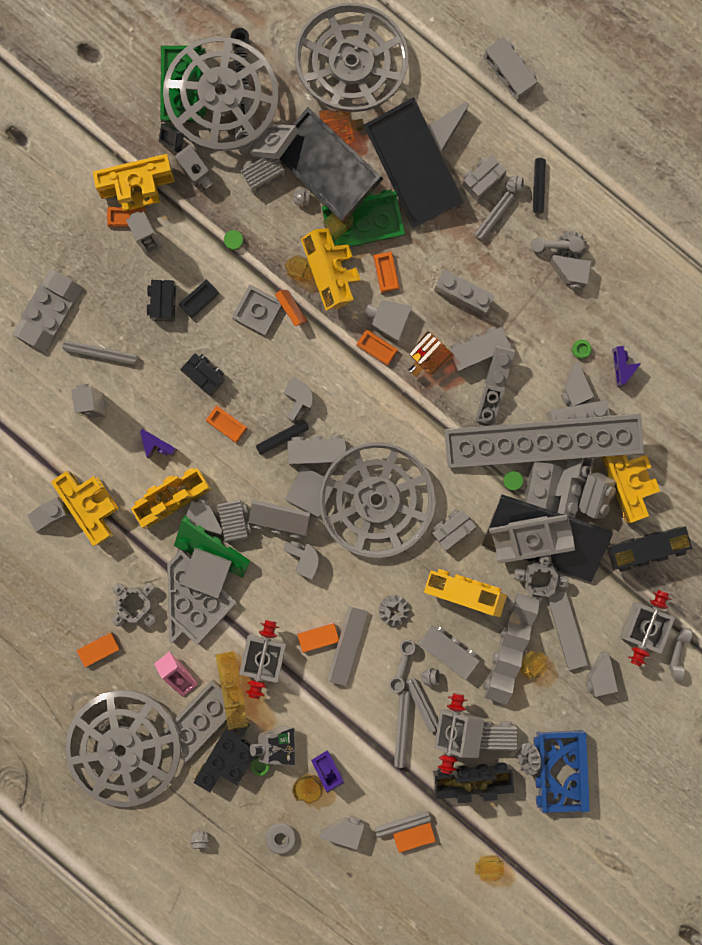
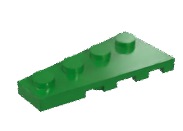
(194, 537)

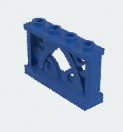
(581, 791)

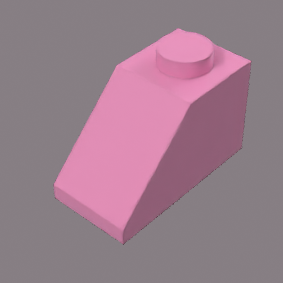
(175, 674)

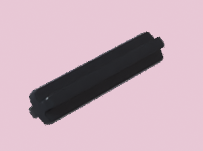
(539, 185)
(282, 437)

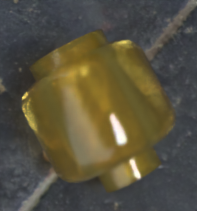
(298, 269)
(534, 665)
(489, 868)

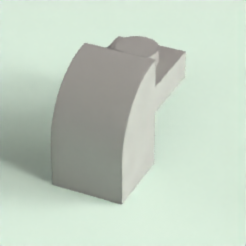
(301, 393)
(308, 558)

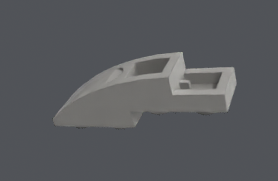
(494, 385)
(570, 484)

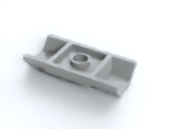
(47, 310)
(533, 538)

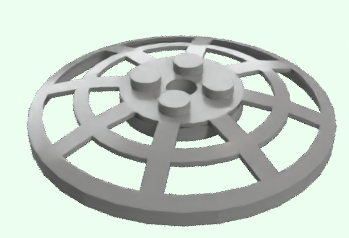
(354, 49)
(220, 104)
(385, 509)
(132, 742)

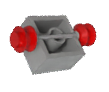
(648, 627)
(262, 658)
(457, 734)

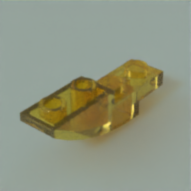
(231, 690)

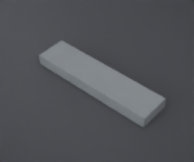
(567, 630)
(347, 646)

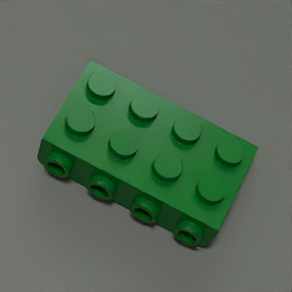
(168, 54)
(373, 220)

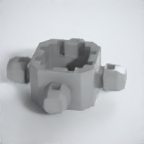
(545, 565)
(148, 619)

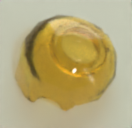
(308, 788)

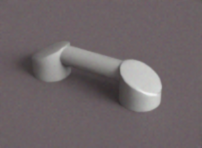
(575, 245)
(676, 671)
(397, 683)

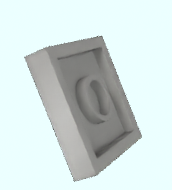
(274, 141)
(257, 310)
(306, 491)
(206, 573)

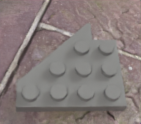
(190, 609)

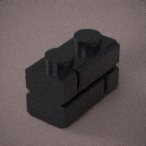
(162, 300)
(203, 374)

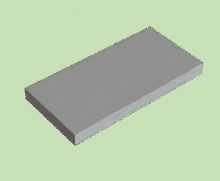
(199, 720)

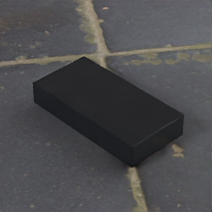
(171, 137)
(199, 299)

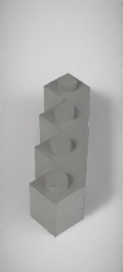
(513, 642)

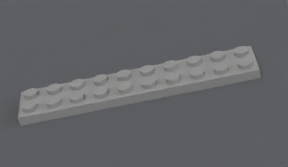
(544, 440)

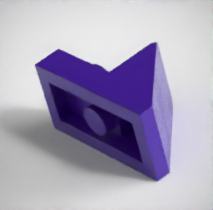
(622, 370)
(152, 442)
(328, 771)

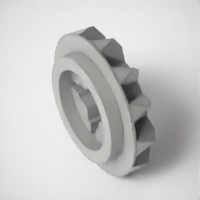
(566, 237)
(391, 601)
(533, 758)

